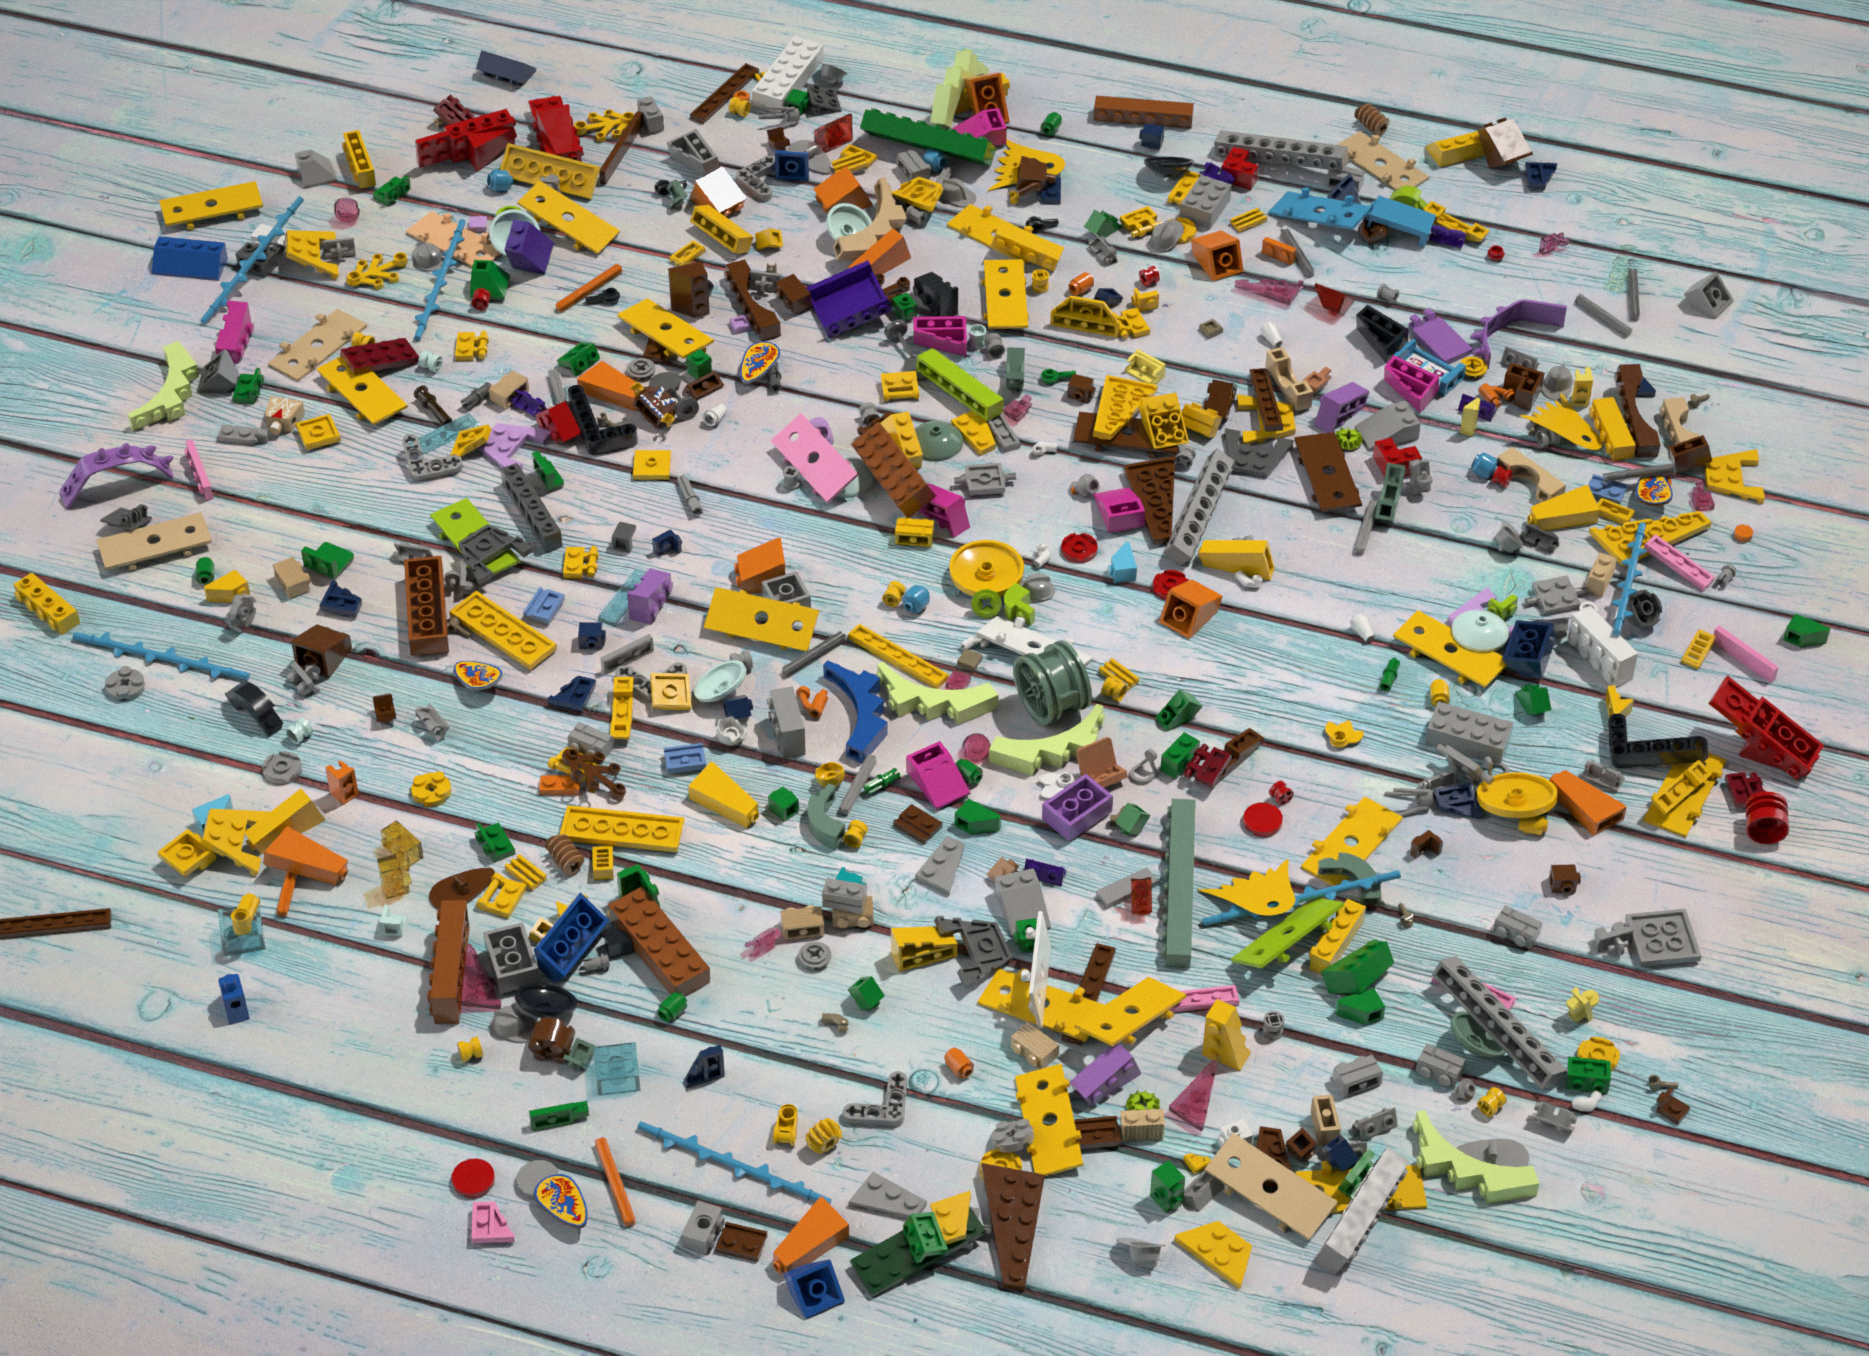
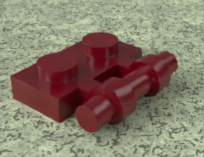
(449, 113)
(1211, 769)
(1740, 787)

